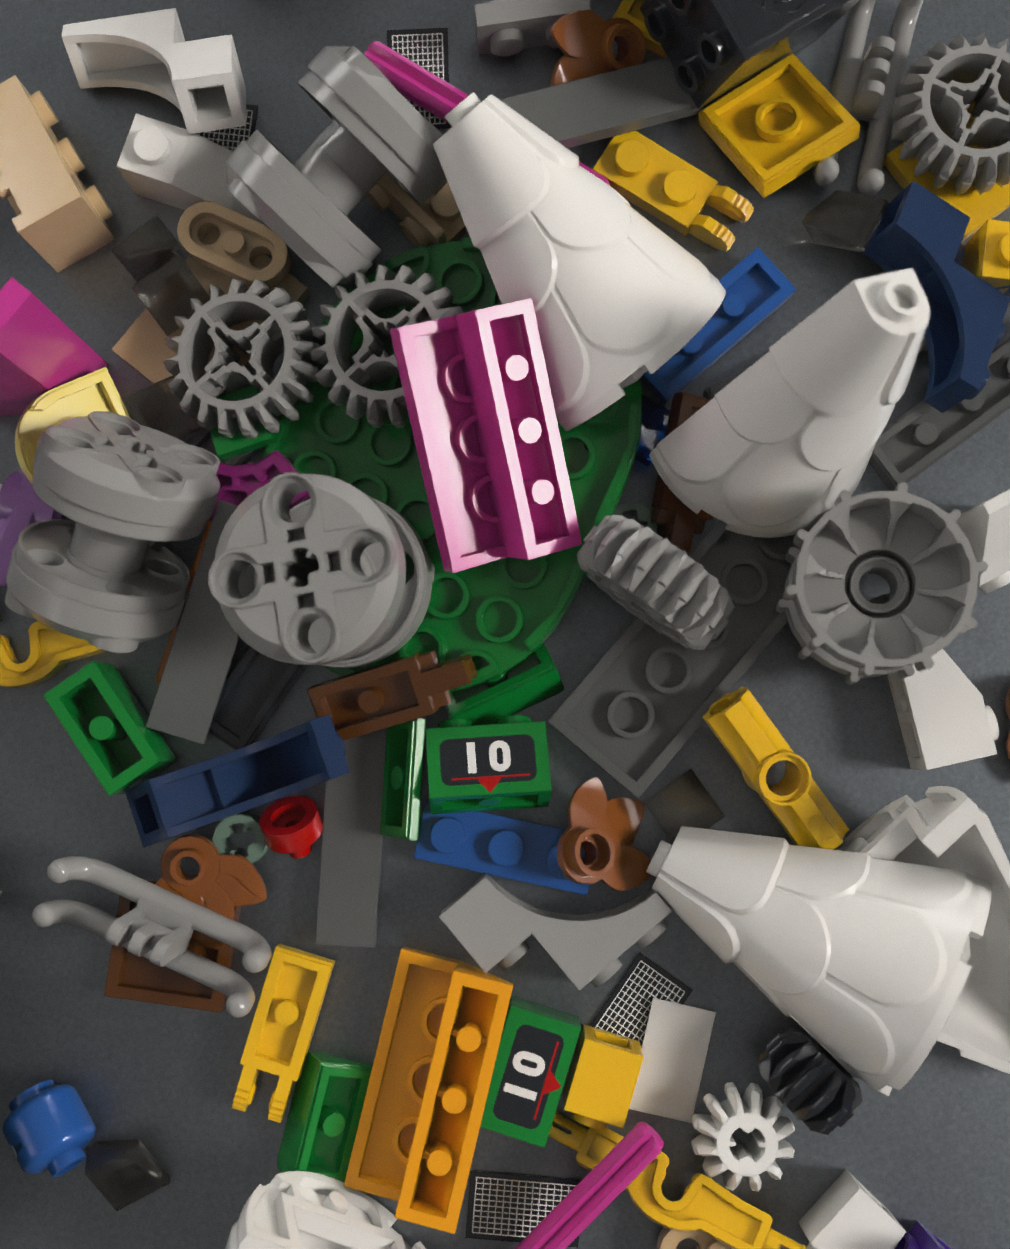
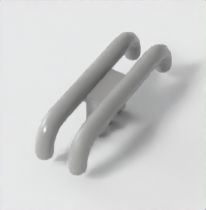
(869, 86)
(158, 927)

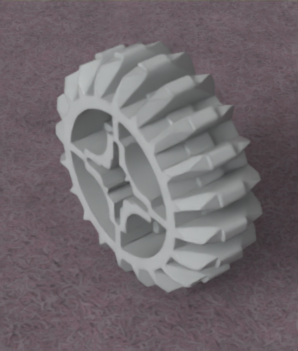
(934, 114)
(372, 360)
(203, 382)
(655, 581)

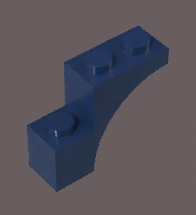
(964, 309)
(237, 781)

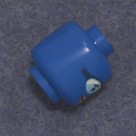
(48, 1128)

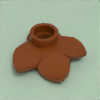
(588, 45)
(607, 834)
(220, 885)

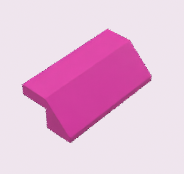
(36, 350)
(487, 435)

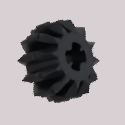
(809, 1080)

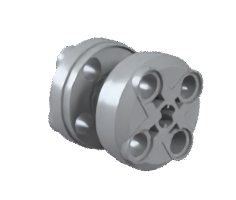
(368, 136)
(121, 494)
(323, 574)

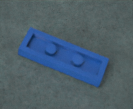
(752, 294)
(495, 847)

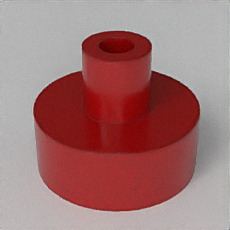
(291, 826)

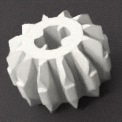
(733, 1156)

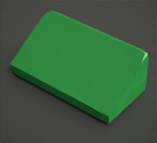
(508, 693)
(403, 780)
(324, 1115)

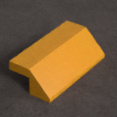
(429, 1087)

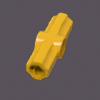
(755, 747)

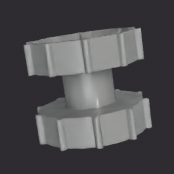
(919, 556)

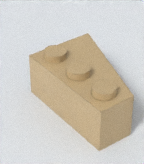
(43, 184)

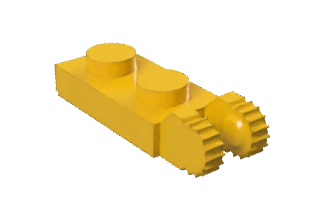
(671, 188)
(283, 1025)

